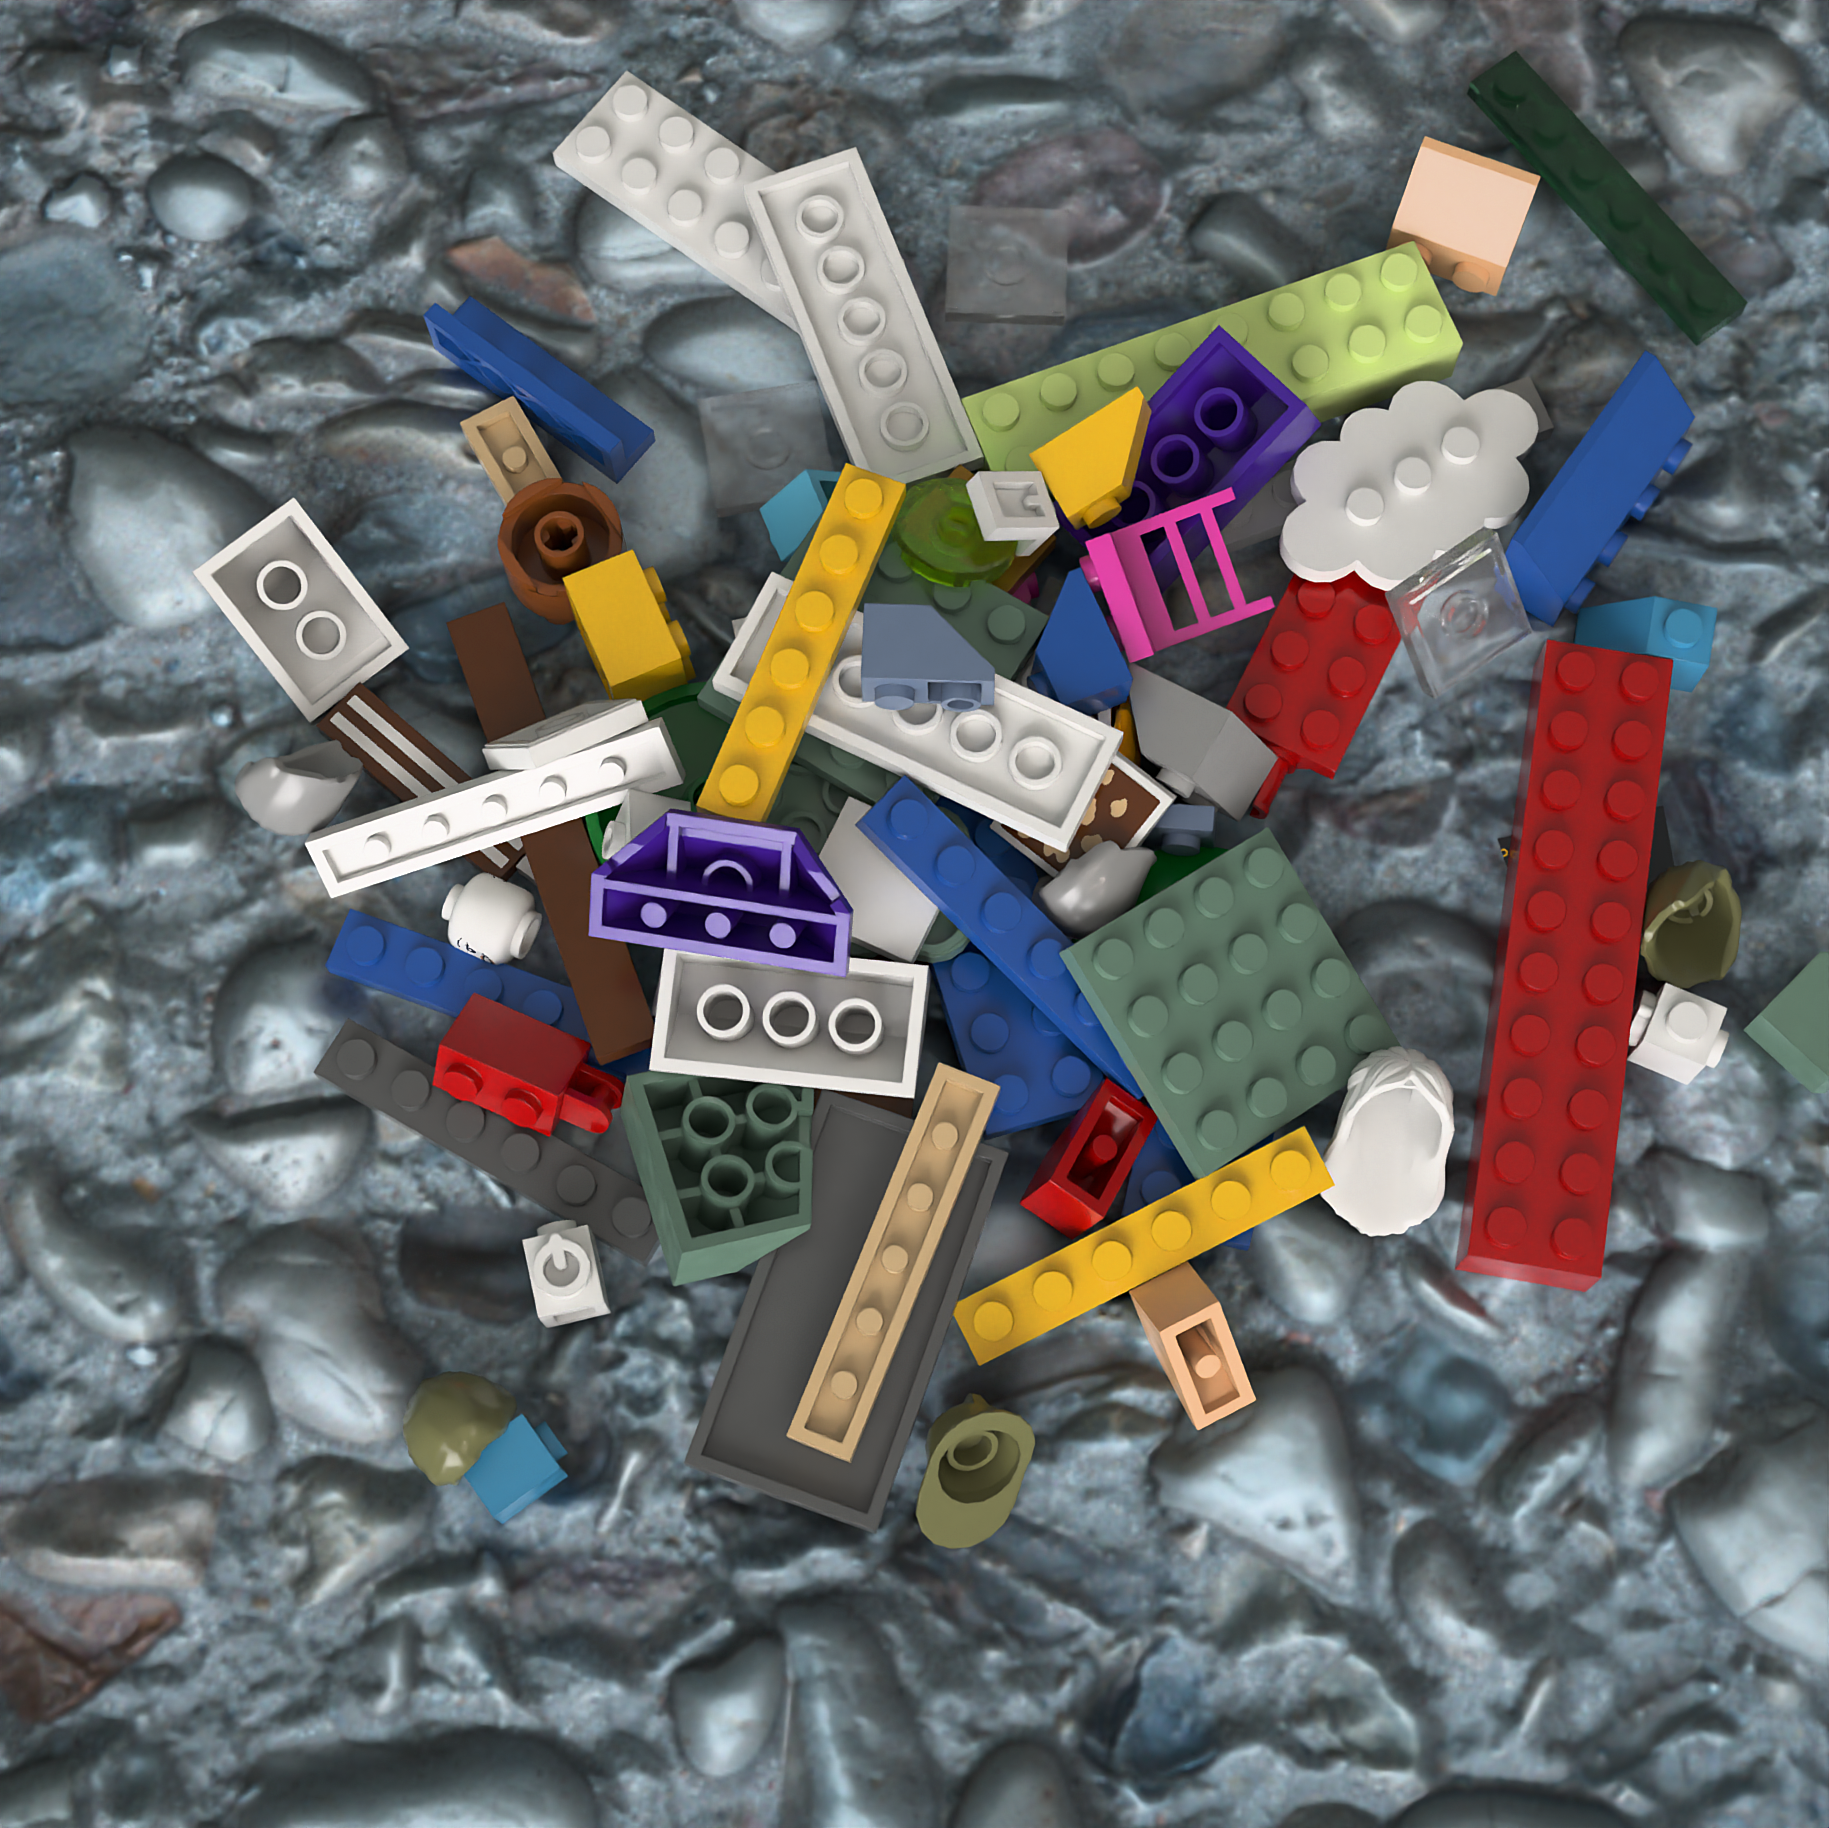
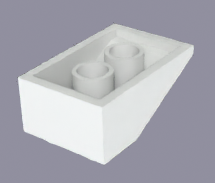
(300, 609)

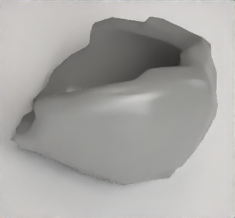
(298, 790)
(1093, 888)

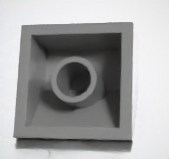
(1197, 745)

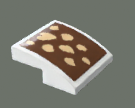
(1121, 811)

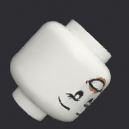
(491, 919)

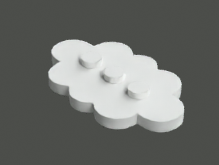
(1407, 483)

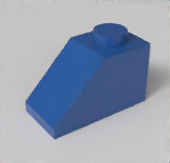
(1078, 654)

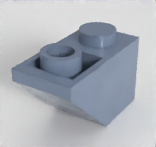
(920, 658)

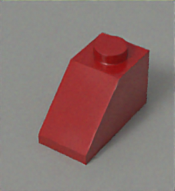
(1089, 1161)

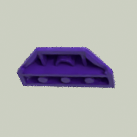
(724, 893)

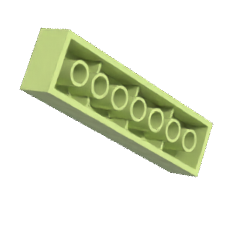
(1328, 338)

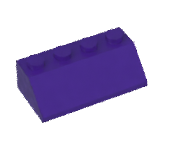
(1209, 430)

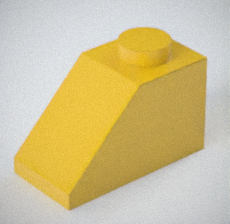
(1096, 460)

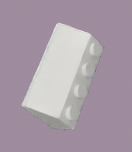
(792, 1023)

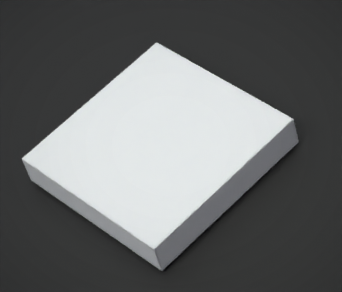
(564, 734)
(888, 908)

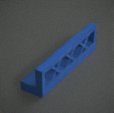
(542, 385)

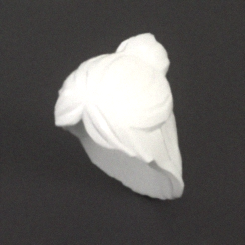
(1391, 1142)

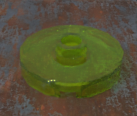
(944, 538)

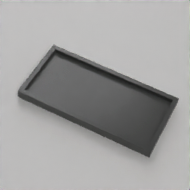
(792, 1311)

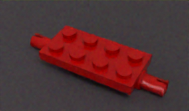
(1315, 676)

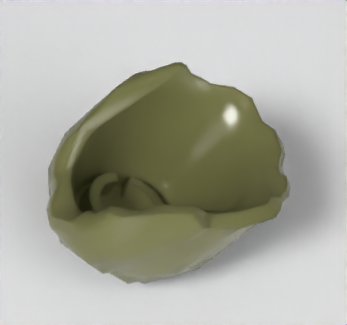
(1691, 924)
(453, 1422)

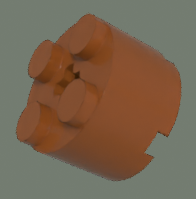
(541, 523)

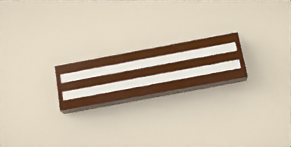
(406, 764)

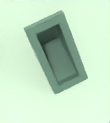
(1797, 1026)

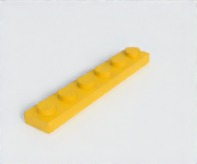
(803, 646)
(1142, 1245)

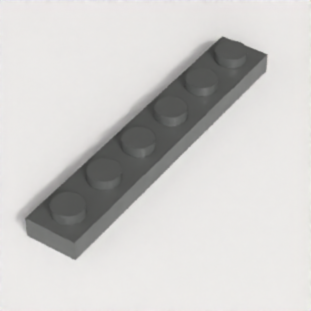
(513, 1155)

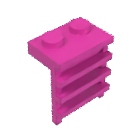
(1124, 573)

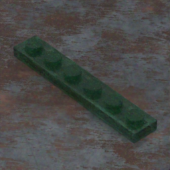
(1606, 198)

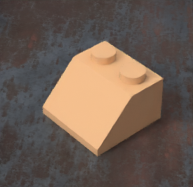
(1463, 214)

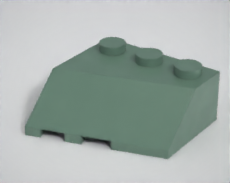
(720, 1167)

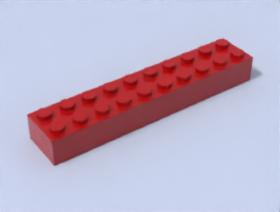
(1565, 968)

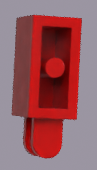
(524, 1070)

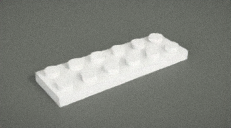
(676, 183)
(862, 321)
(1010, 760)

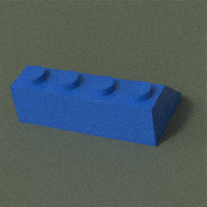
(1598, 491)

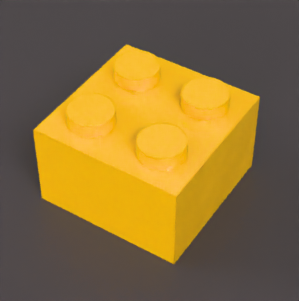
(628, 628)

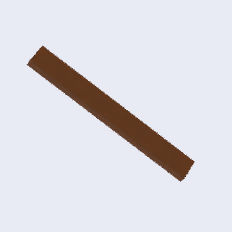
(558, 855)

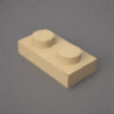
(508, 448)

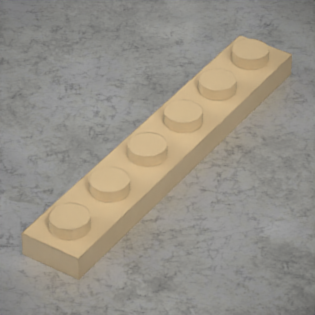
(894, 1263)

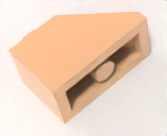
(1193, 1344)

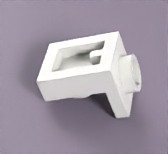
(1013, 508)

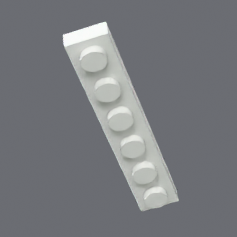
(493, 809)

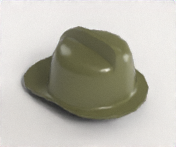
(972, 1472)

